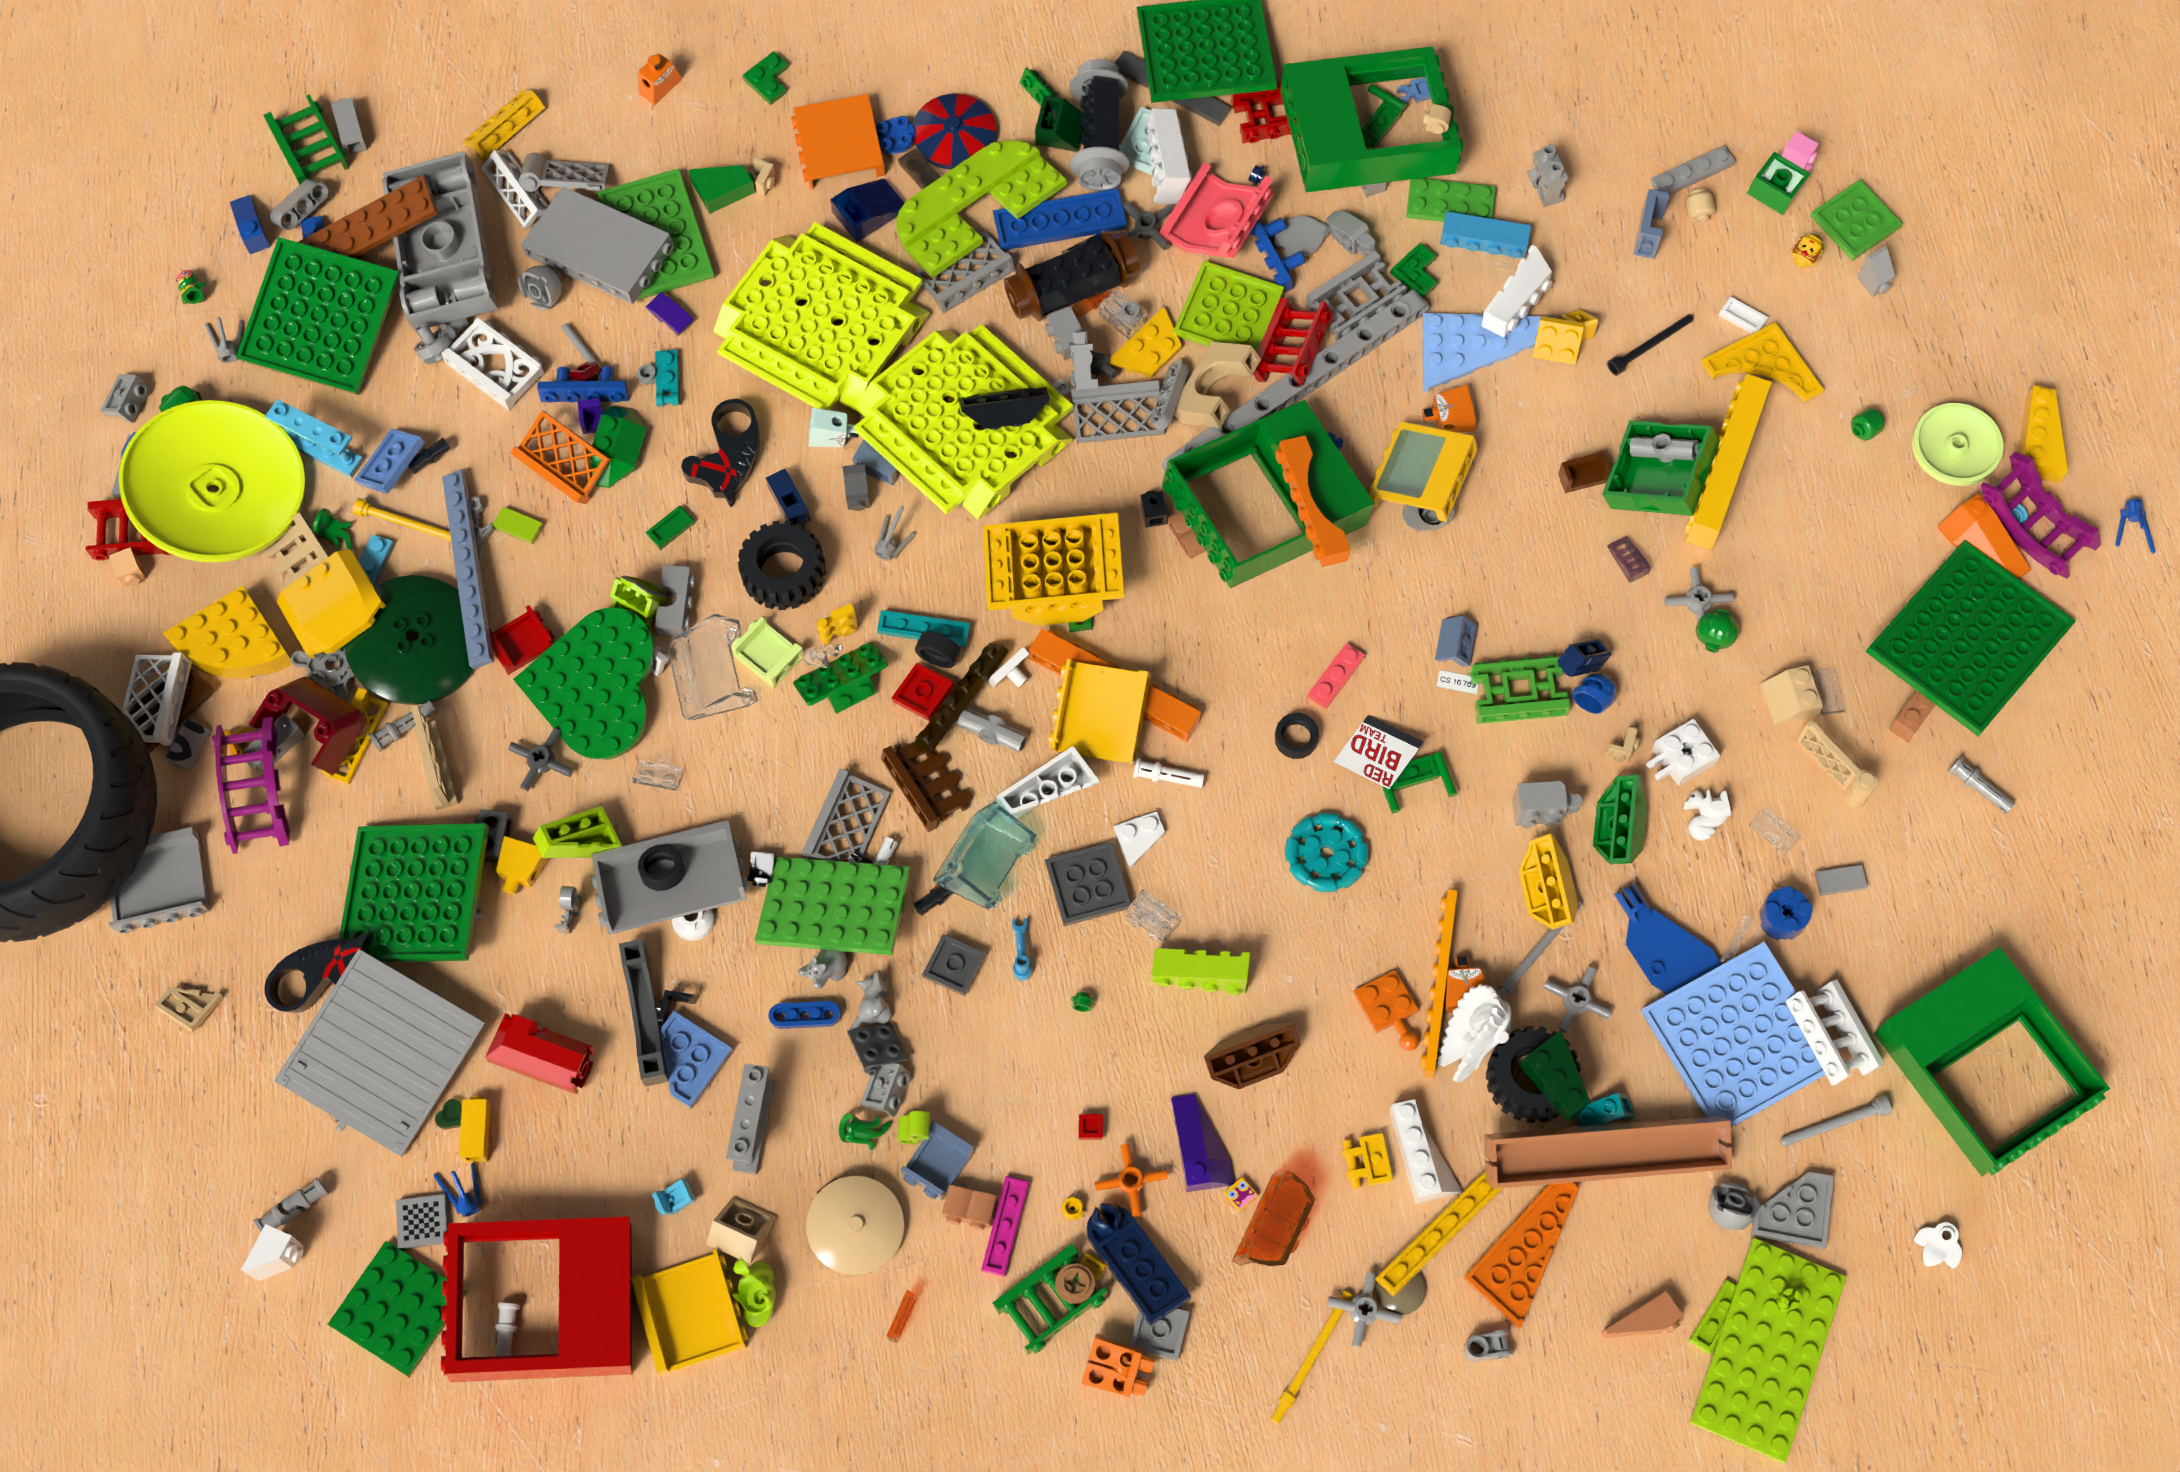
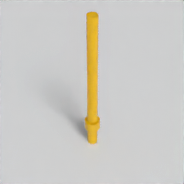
(1288, 1398)

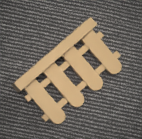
(303, 552)

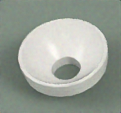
(695, 929)

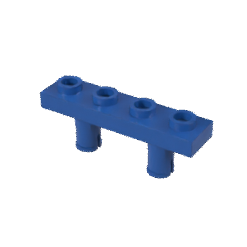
(1272, 259)
(572, 391)

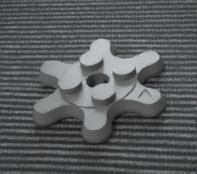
(317, 670)

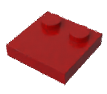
(923, 691)

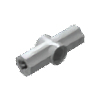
(1664, 448)
(992, 730)

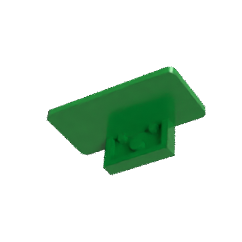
(844, 680)

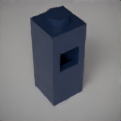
(788, 498)

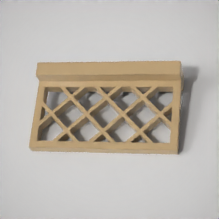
(434, 761)

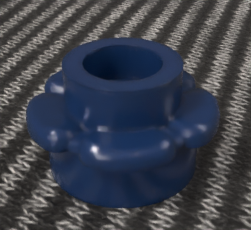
(1257, 175)

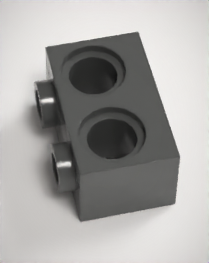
(495, 834)

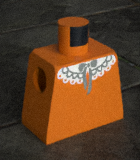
(657, 78)
(1452, 410)
(1459, 981)

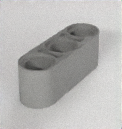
(290, 207)

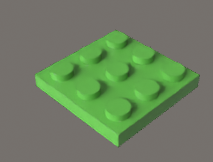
(1856, 220)

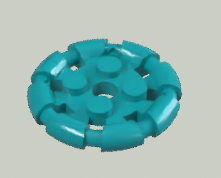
(1330, 839)

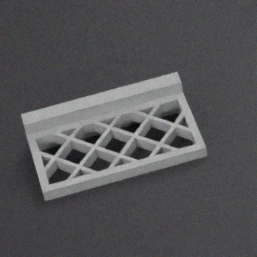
(973, 280)
(1111, 394)
(829, 810)

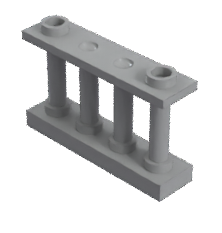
(750, 1119)

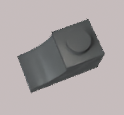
(856, 487)

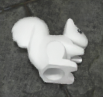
(1712, 813)

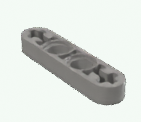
(1169, 395)

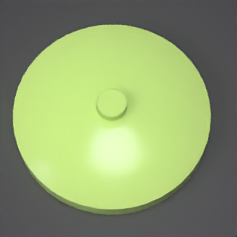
(1957, 444)

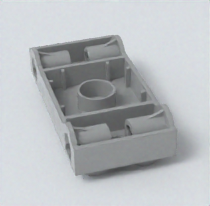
(446, 257)

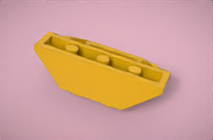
(1548, 883)

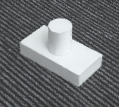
(1011, 670)

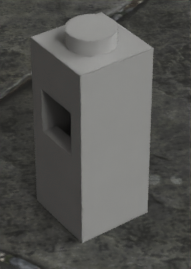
(349, 126)
(288, 736)

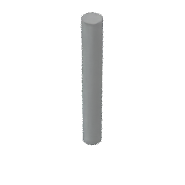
(579, 344)

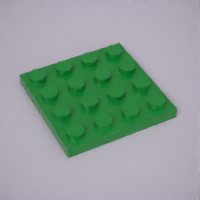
(394, 1309)

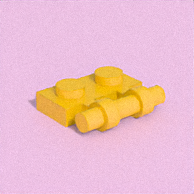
(840, 623)
(1374, 1158)

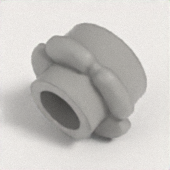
(1130, 307)
(643, 371)

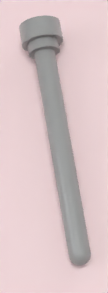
(1880, 1106)

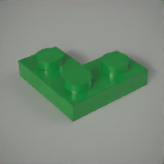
(763, 75)
(1411, 270)

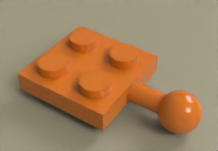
(1387, 1004)

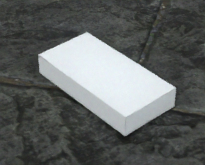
(1743, 315)

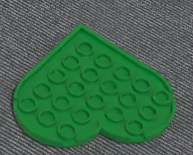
(592, 683)

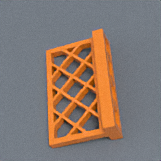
(555, 475)

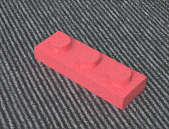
(1336, 675)

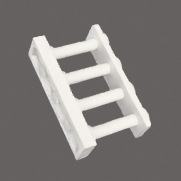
(1847, 1024)

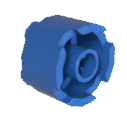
(1794, 905)

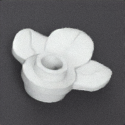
(1938, 1249)

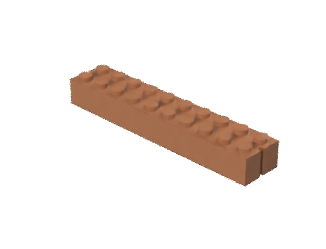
(1607, 1151)

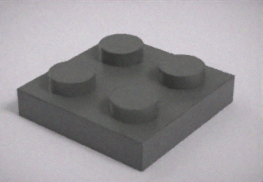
(953, 965)

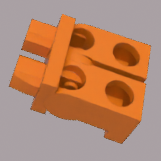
(1114, 1367)

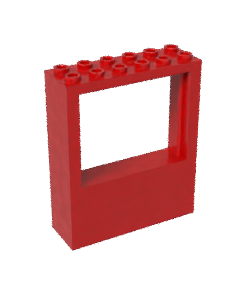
(592, 1300)

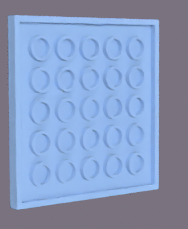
(1735, 1037)

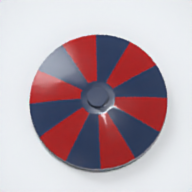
(953, 129)

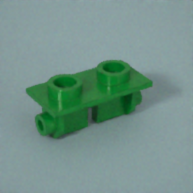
(1034, 85)

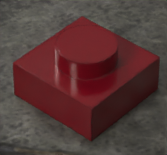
(585, 371)

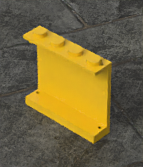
(1100, 711)

